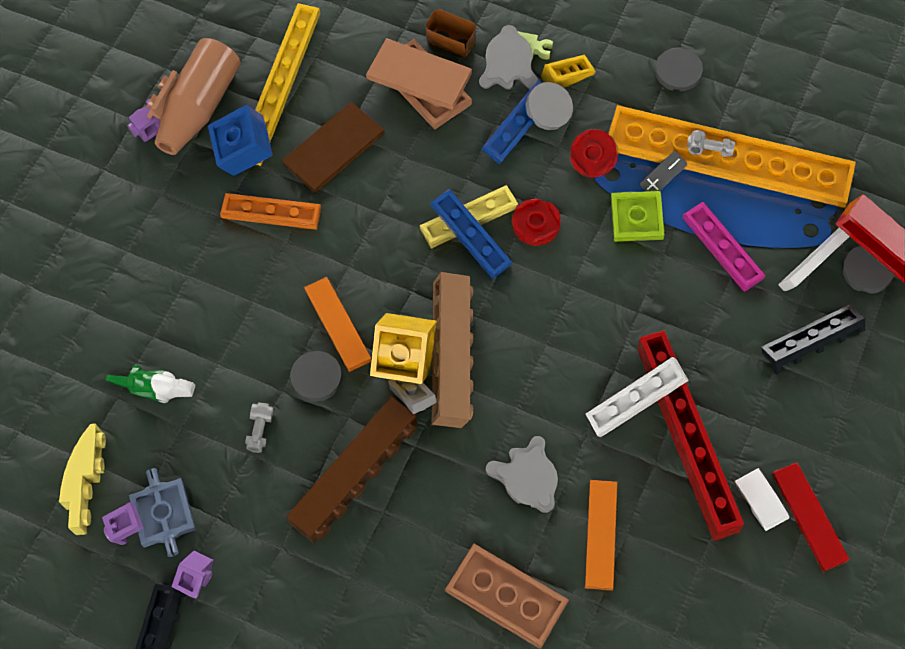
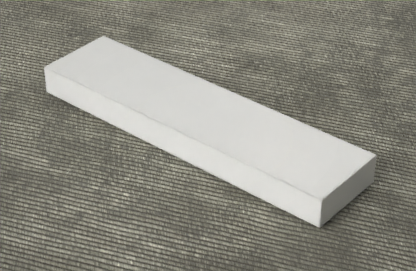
(814, 260)
(637, 397)

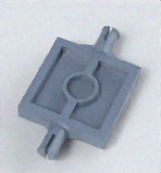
(163, 512)

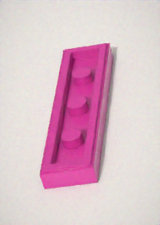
(723, 246)

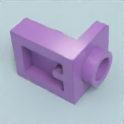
(122, 523)

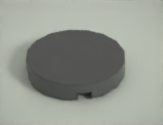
(679, 69)
(865, 271)
(316, 376)

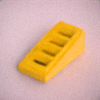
(552, 71)

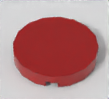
(594, 153)
(536, 222)

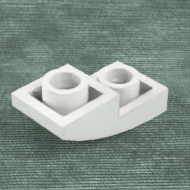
(762, 499)

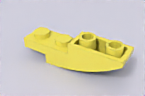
(81, 470)

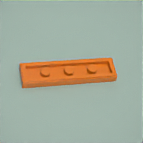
(271, 211)
(338, 324)
(601, 535)

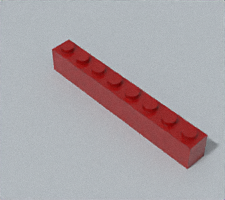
(693, 445)

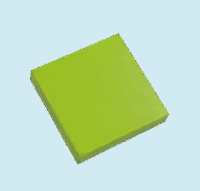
(637, 216)

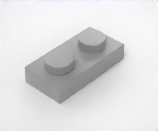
(413, 395)

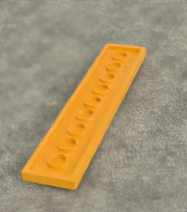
(752, 162)

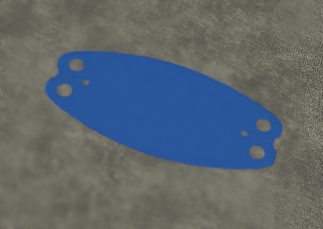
(746, 211)

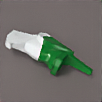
(154, 384)

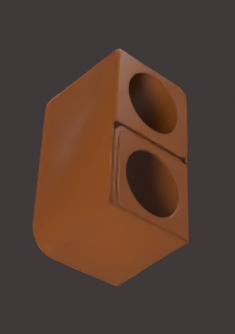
(452, 24)

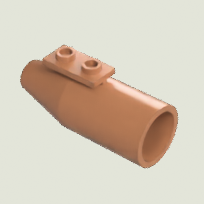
(192, 97)

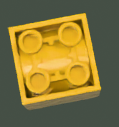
(403, 348)

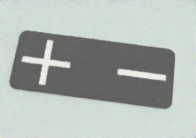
(664, 173)

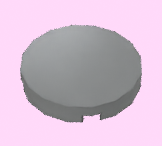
(549, 106)

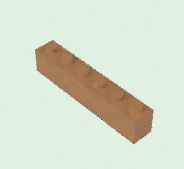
(452, 350)

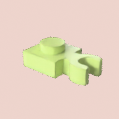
(538, 46)

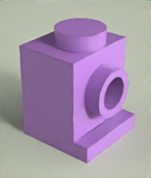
(142, 125)
(193, 574)

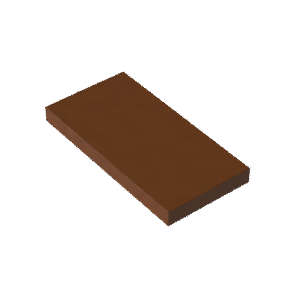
(333, 147)

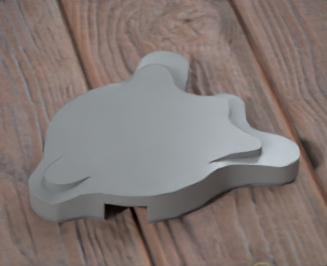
(508, 60)
(529, 475)

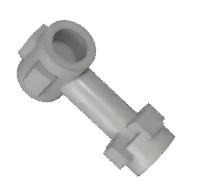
(697, 142)
(260, 413)

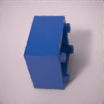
(240, 140)

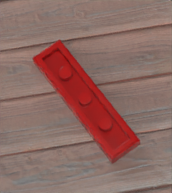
(810, 517)

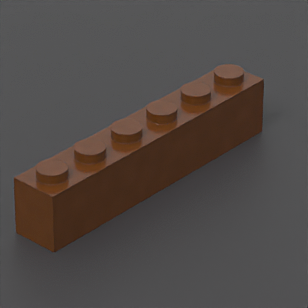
(352, 470)

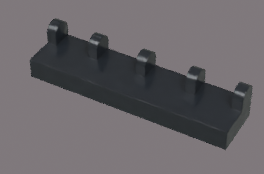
(813, 337)
(160, 618)

